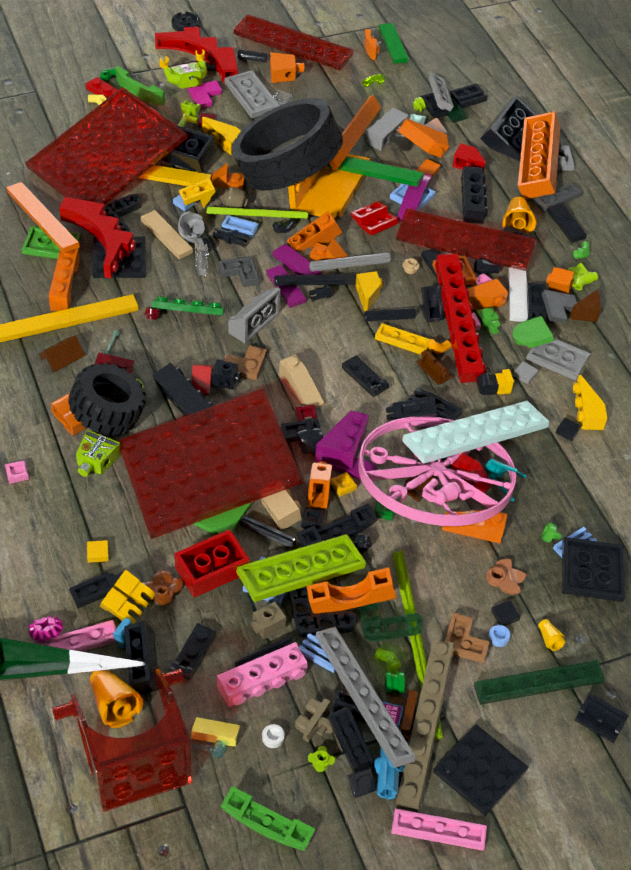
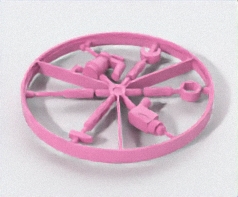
(449, 491)

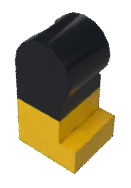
(495, 383)

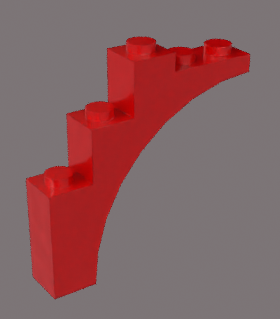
(190, 41)
(106, 229)

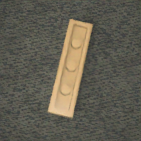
(167, 234)

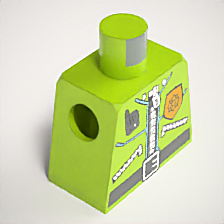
(96, 453)

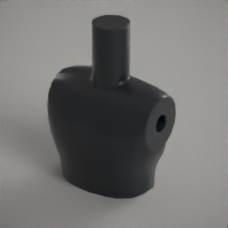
(309, 437)

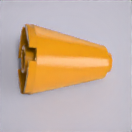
(519, 216)
(114, 699)

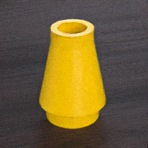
(552, 636)

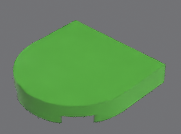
(532, 333)

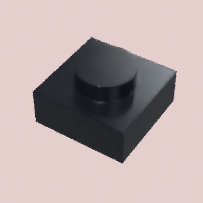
(361, 782)

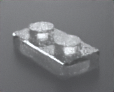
(200, 256)

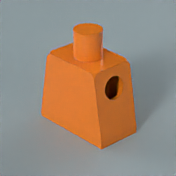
(284, 67)
(319, 477)

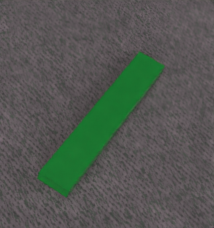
(381, 171)

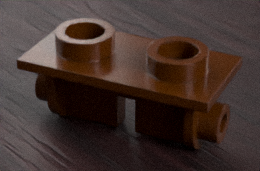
(434, 368)

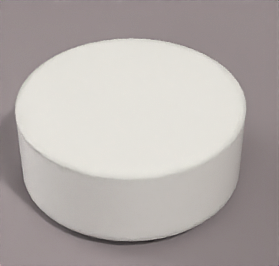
(273, 736)

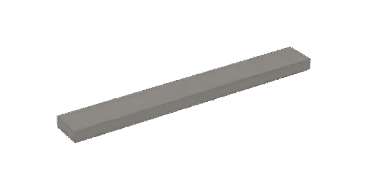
(365, 698)

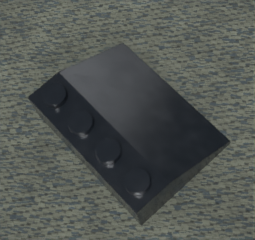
(506, 130)

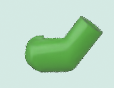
(582, 252)

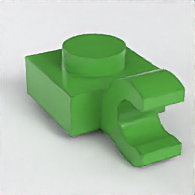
(489, 318)

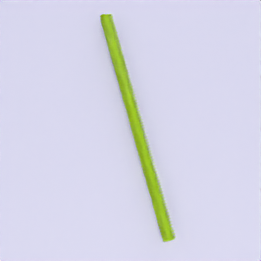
(408, 604)

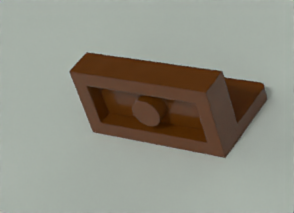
(63, 353)
(408, 710)

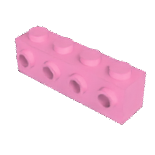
(262, 674)

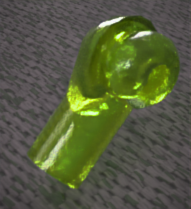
(373, 78)
(389, 657)

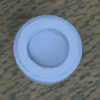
(499, 635)

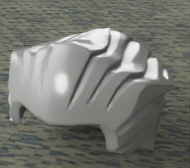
(191, 226)

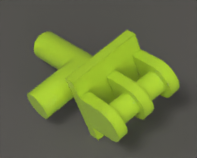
(189, 113)

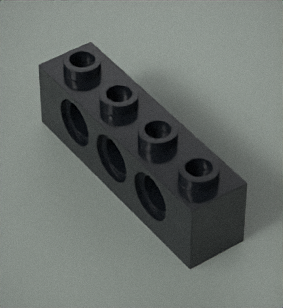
(473, 195)

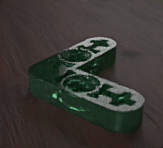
(376, 622)

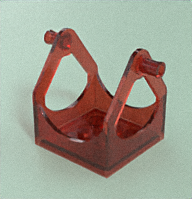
(141, 764)

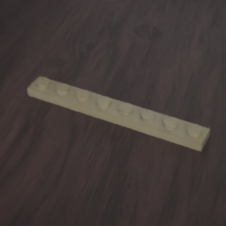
(426, 724)

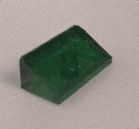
(457, 113)

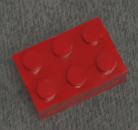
(210, 563)

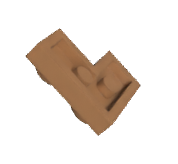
(251, 363)
(465, 645)

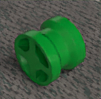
(394, 682)

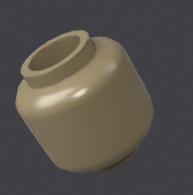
(235, 198)

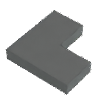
(243, 267)
(556, 305)

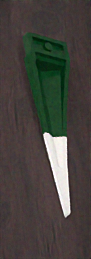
(33, 660)

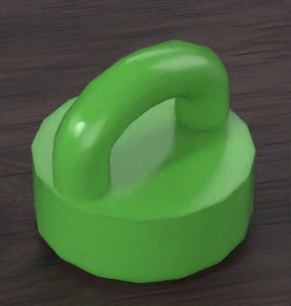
(549, 533)

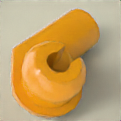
(438, 348)

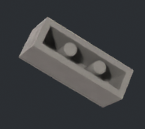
(380, 132)

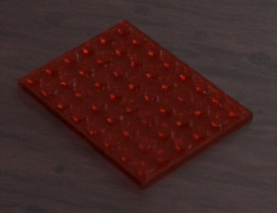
(106, 149)
(208, 463)

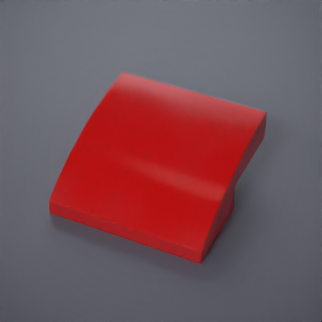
(374, 218)

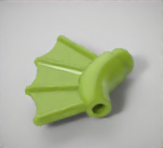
(582, 276)

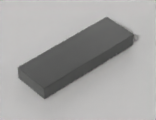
(562, 195)

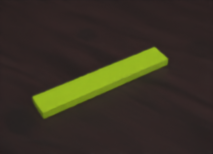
(257, 212)

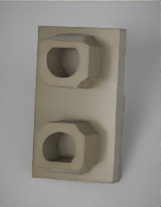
(309, 726)

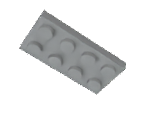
(251, 93)

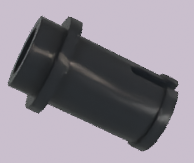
(325, 292)

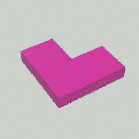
(202, 93)

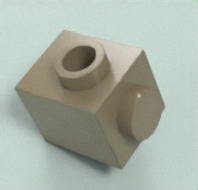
(268, 620)

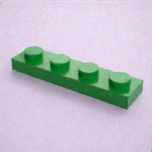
(195, 306)

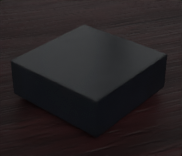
(568, 429)
(312, 518)
(505, 613)

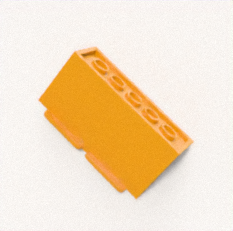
(325, 191)

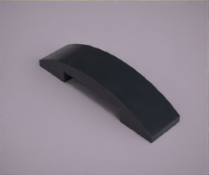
(358, 521)

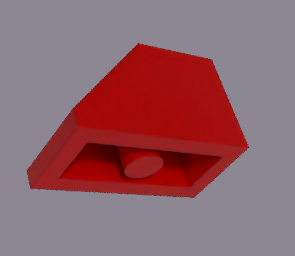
(468, 157)
(470, 465)

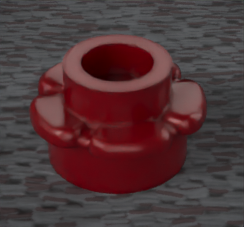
(152, 313)

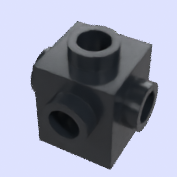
(225, 374)

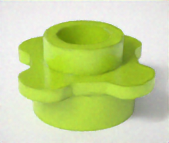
(320, 765)

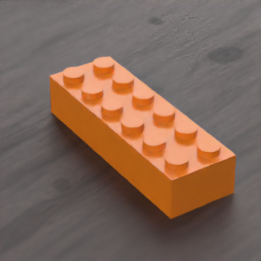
(539, 155)

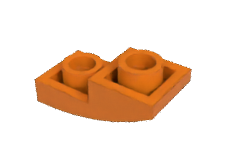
(370, 44)

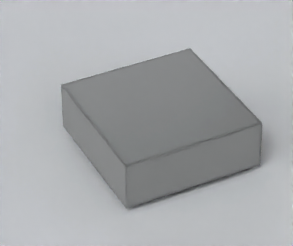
(525, 372)

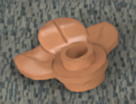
(508, 577)

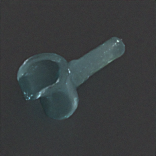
(217, 750)

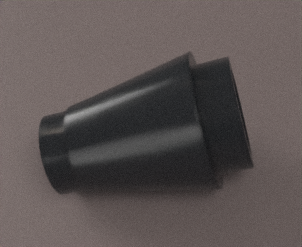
(485, 266)

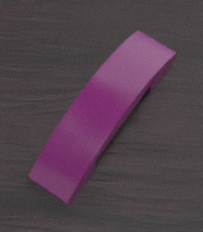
(414, 196)

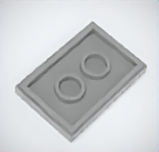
(559, 358)

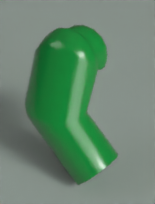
(106, 74)

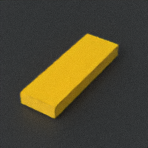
(401, 339)

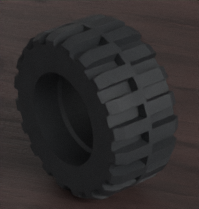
(101, 414)

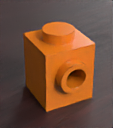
(560, 280)

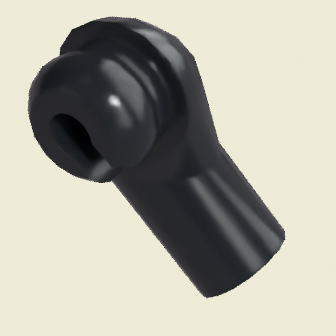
(279, 228)

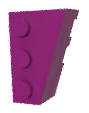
(344, 440)

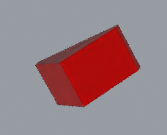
(202, 377)

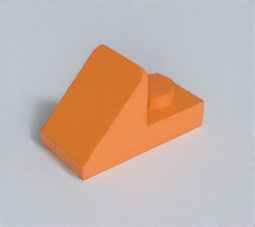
(224, 179)
(324, 252)

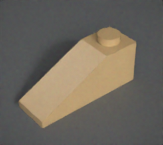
(299, 381)

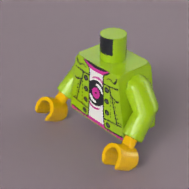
(187, 74)

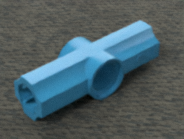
(387, 776)

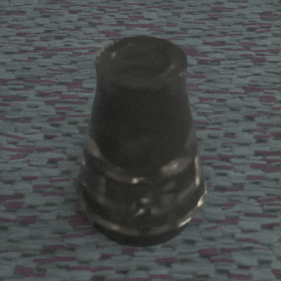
(401, 141)

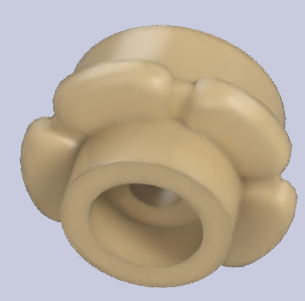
(410, 266)

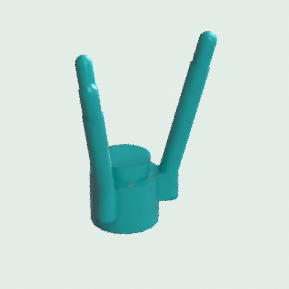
(497, 469)

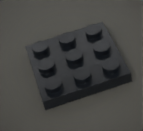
(129, 267)
(593, 569)
(480, 770)

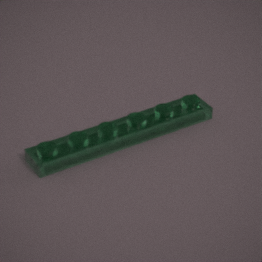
(538, 682)

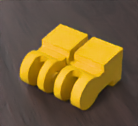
(117, 598)

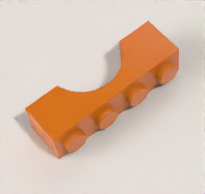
(61, 284)
(373, 589)

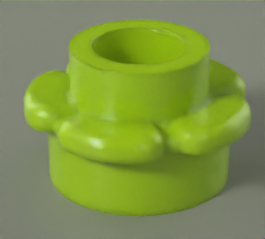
(419, 104)

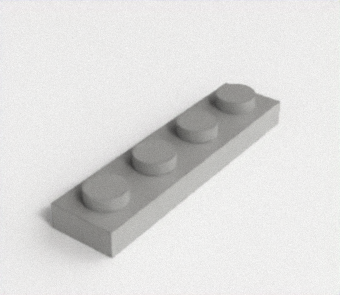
(440, 92)

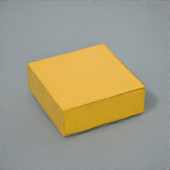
(343, 484)
(97, 551)

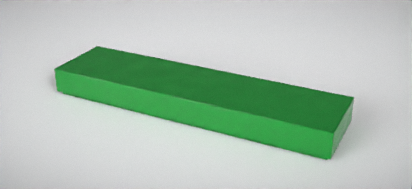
(393, 43)

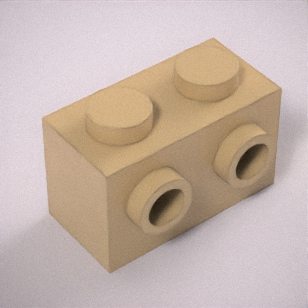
(282, 508)

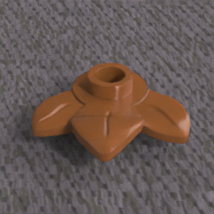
(164, 587)

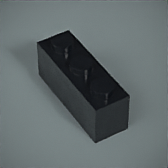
(141, 647)

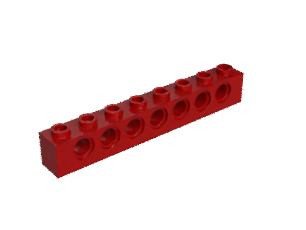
(459, 318)

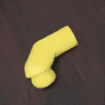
(96, 99)

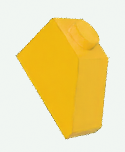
(368, 288)

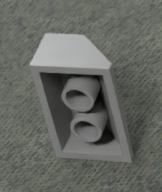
(255, 315)

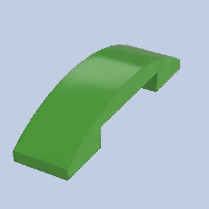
(150, 95)
(265, 821)

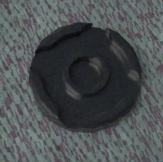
(181, 21)

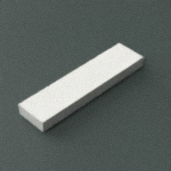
(517, 295)

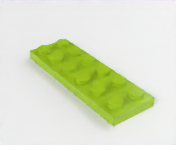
(300, 567)

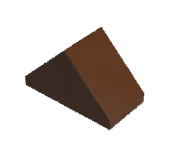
(588, 308)

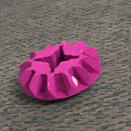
(51, 628)

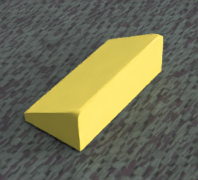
(214, 730)

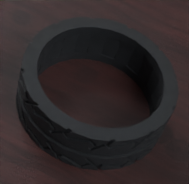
(295, 161)

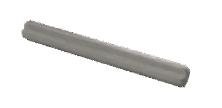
(349, 262)

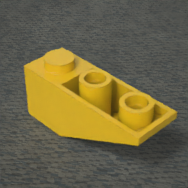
(223, 133)
(591, 408)

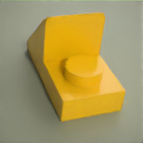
(200, 191)

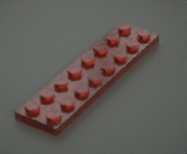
(293, 42)
(466, 239)

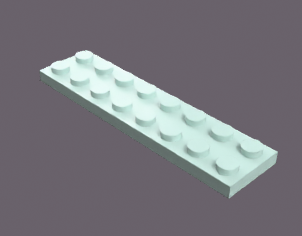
(475, 431)

